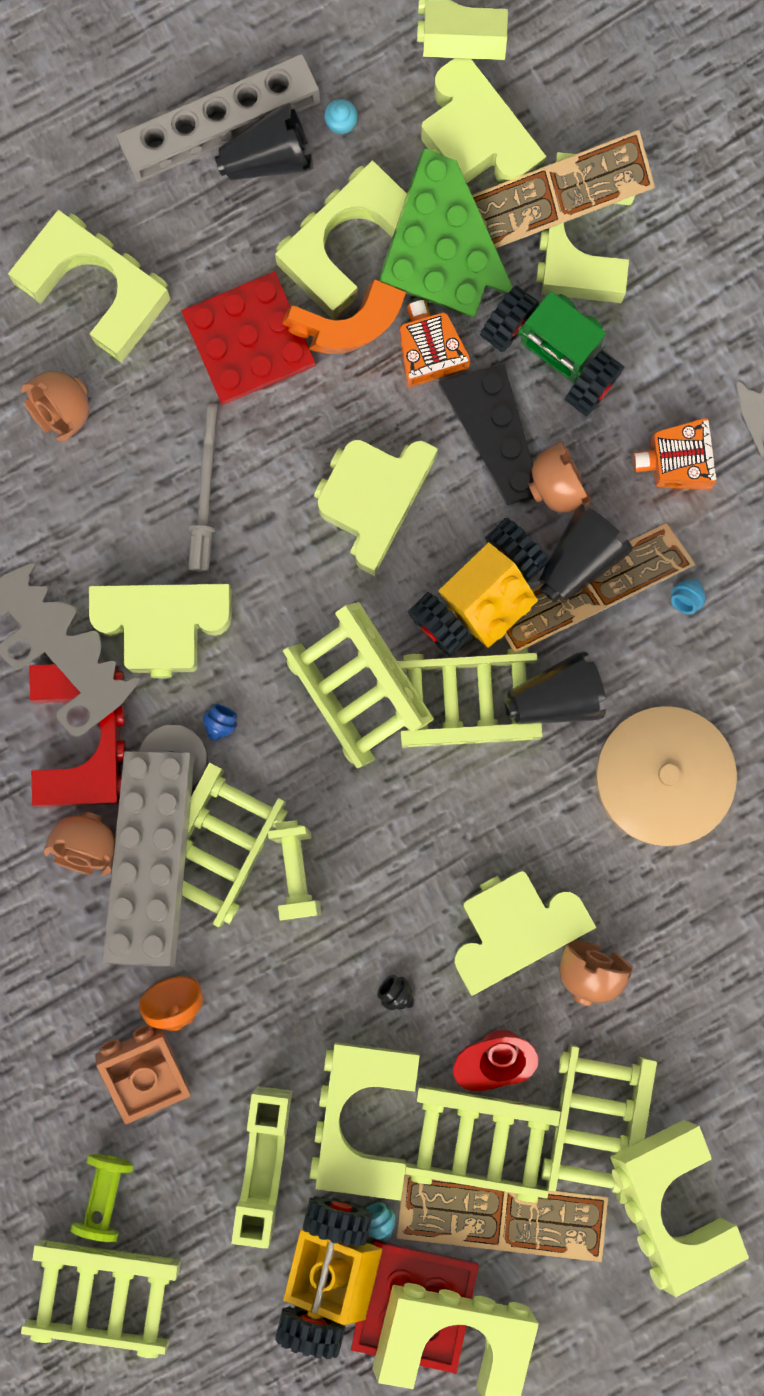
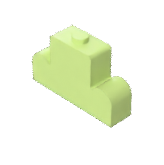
(478, 126)
(160, 622)
(515, 929)

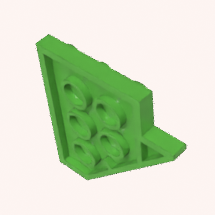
(442, 241)

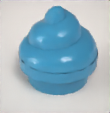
(688, 596)

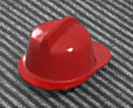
(495, 1062)

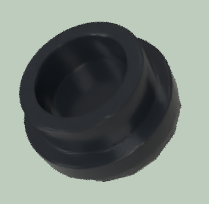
(395, 993)

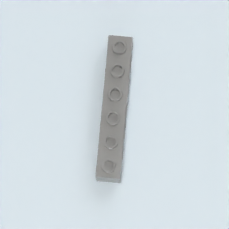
(209, 133)

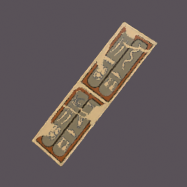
(565, 189)
(653, 559)
(495, 1220)

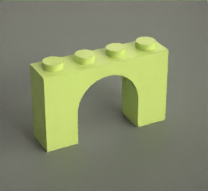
(462, 31)
(66, 245)
(303, 257)
(576, 273)
(340, 1165)
(263, 1168)
(644, 1176)
(418, 1314)

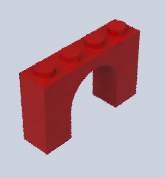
(97, 779)

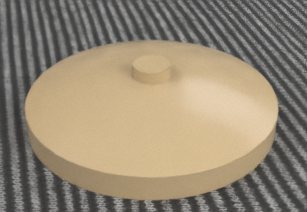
(666, 776)

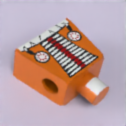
(430, 346)
(680, 457)

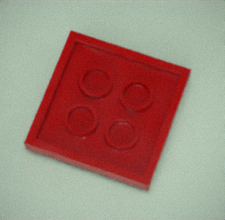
(245, 338)
(433, 1272)

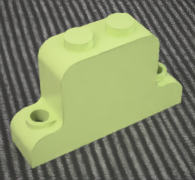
(372, 495)

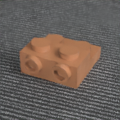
(141, 1073)

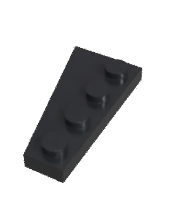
(491, 419)

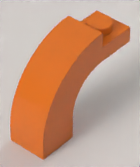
(374, 316)

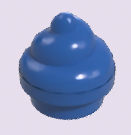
(219, 721)

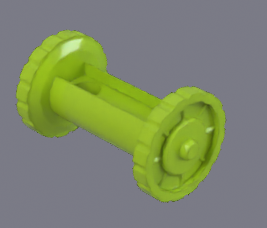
(102, 1197)

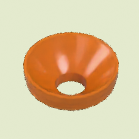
(169, 997)

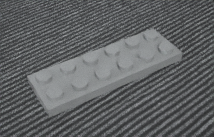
(149, 859)

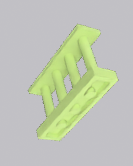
(390, 683)
(487, 727)
(214, 785)
(299, 902)
(634, 1111)
(503, 1113)
(89, 1262)

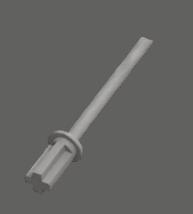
(201, 533)

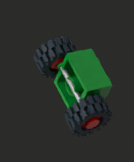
(559, 338)

